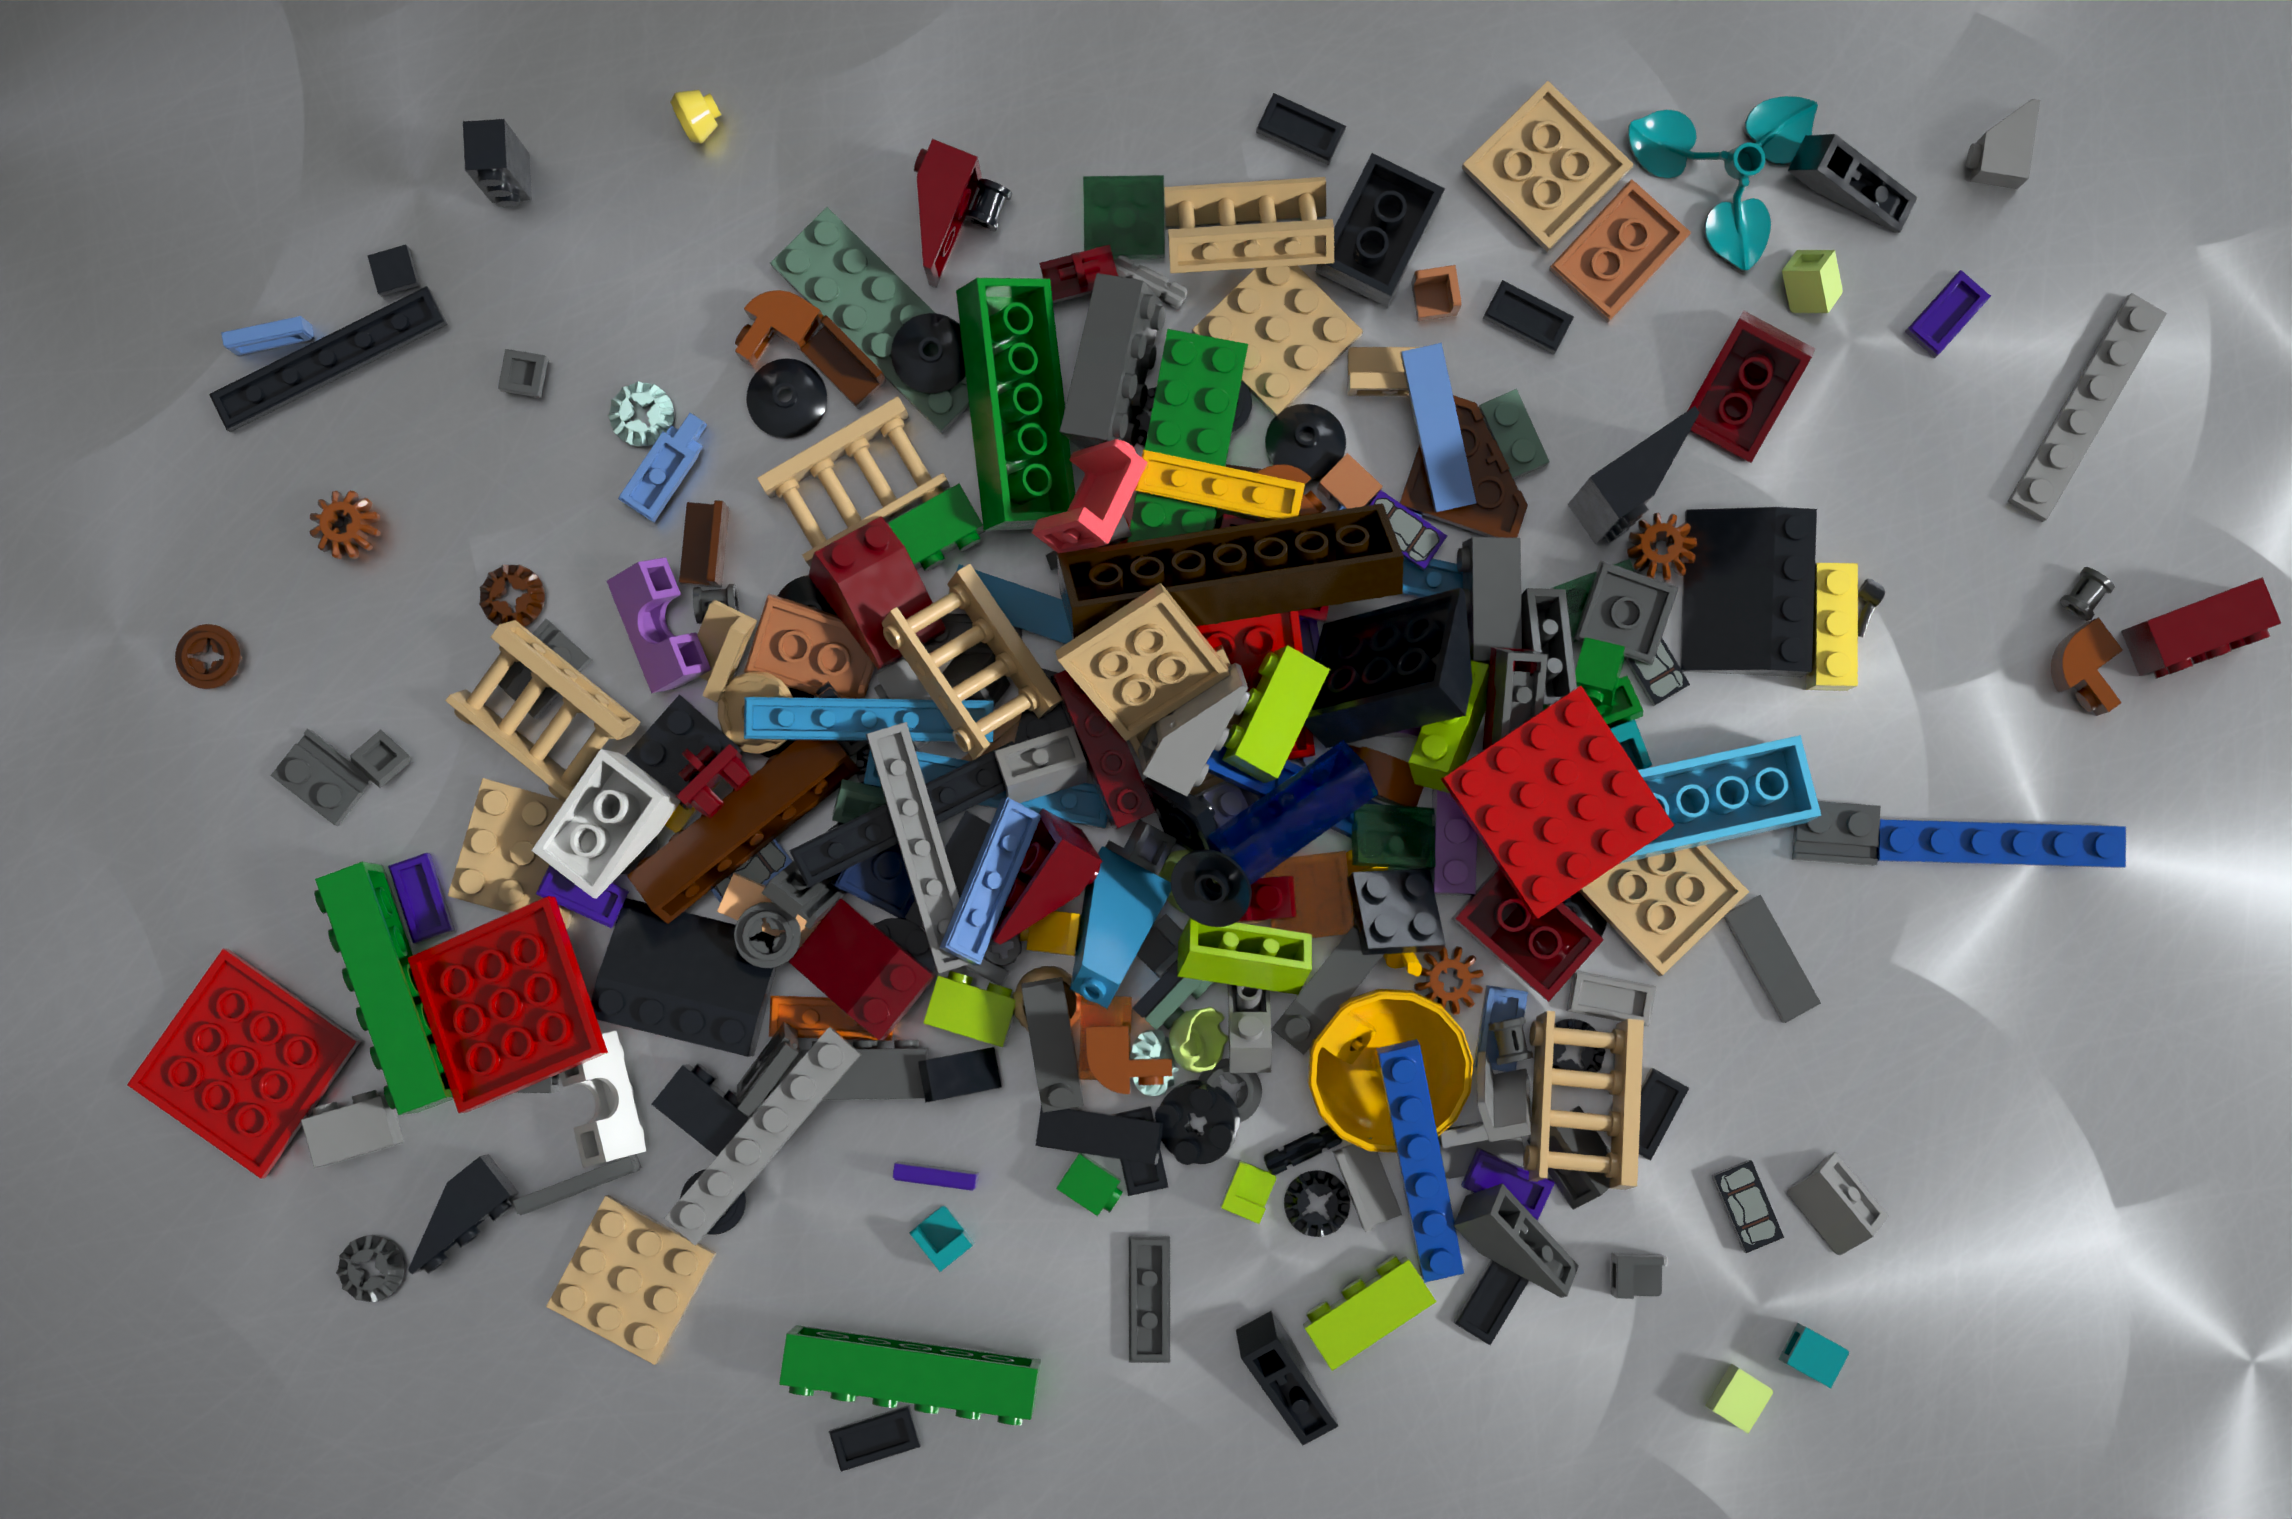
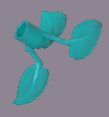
(1738, 228)

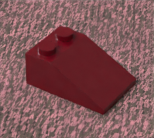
(945, 192)
(1749, 385)
(865, 580)
(1051, 875)
(1537, 950)
(862, 969)

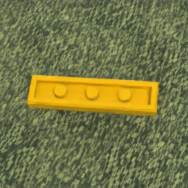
(1220, 487)

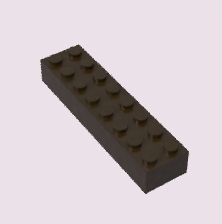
(1240, 568)

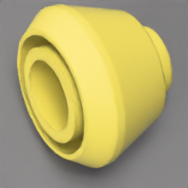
(695, 114)

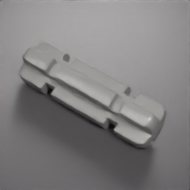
(1173, 294)

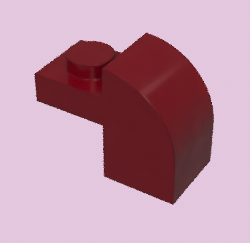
(1271, 899)

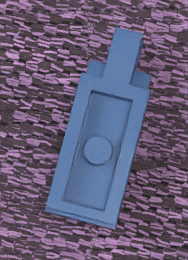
(664, 468)

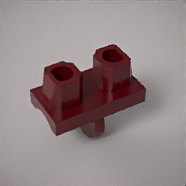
(1076, 273)
(724, 765)

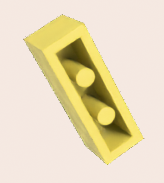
(1835, 628)

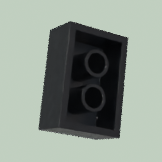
(1381, 229)

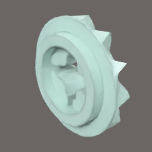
(660, 415)
(1153, 1045)

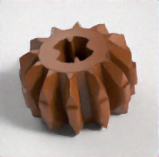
(333, 517)
(1647, 541)
(1460, 973)

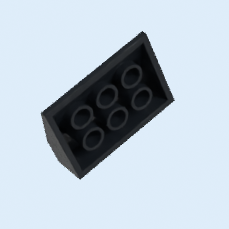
(1618, 492)
(1749, 592)
(1393, 669)
(682, 980)

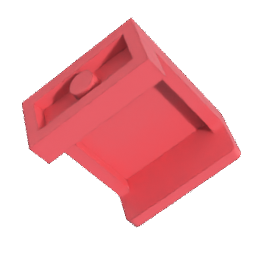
(1100, 501)

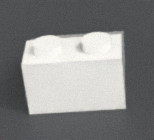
(605, 822)

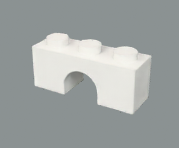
(615, 1125)

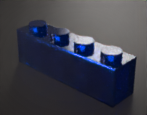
(1296, 812)

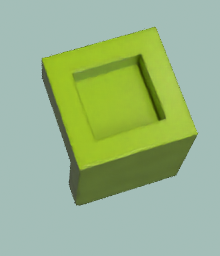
(1248, 1192)

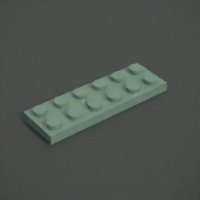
(865, 301)

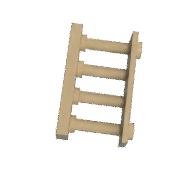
(1248, 244)
(854, 442)
(989, 627)
(578, 697)
(1622, 1083)

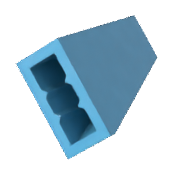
(1114, 925)

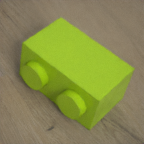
(970, 1009)

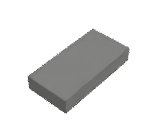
(1610, 997)

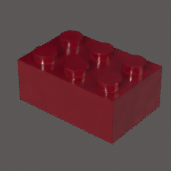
(2202, 630)

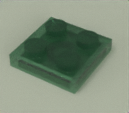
(1125, 215)

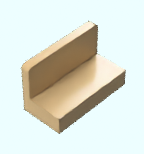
(1376, 371)
(724, 640)

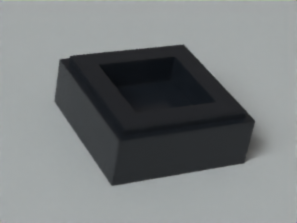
(393, 270)

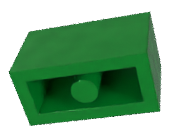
(938, 528)

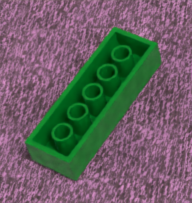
(1015, 400)
(1190, 421)
(375, 954)
(910, 1373)

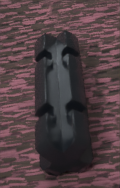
(1301, 1150)

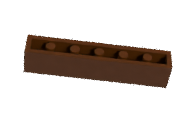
(745, 824)

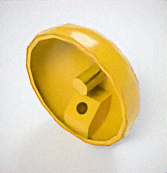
(1347, 1072)

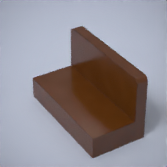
(843, 363)
(704, 544)

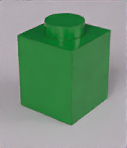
(1599, 670)
(1090, 1185)

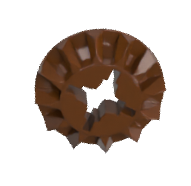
(527, 606)
(196, 643)

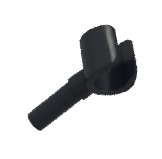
(1872, 594)

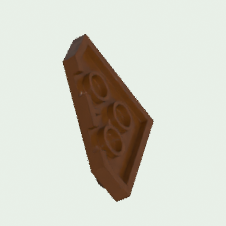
(1498, 500)

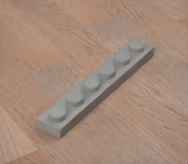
(2087, 407)
(917, 836)
(762, 1136)

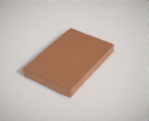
(1619, 250)
(808, 650)

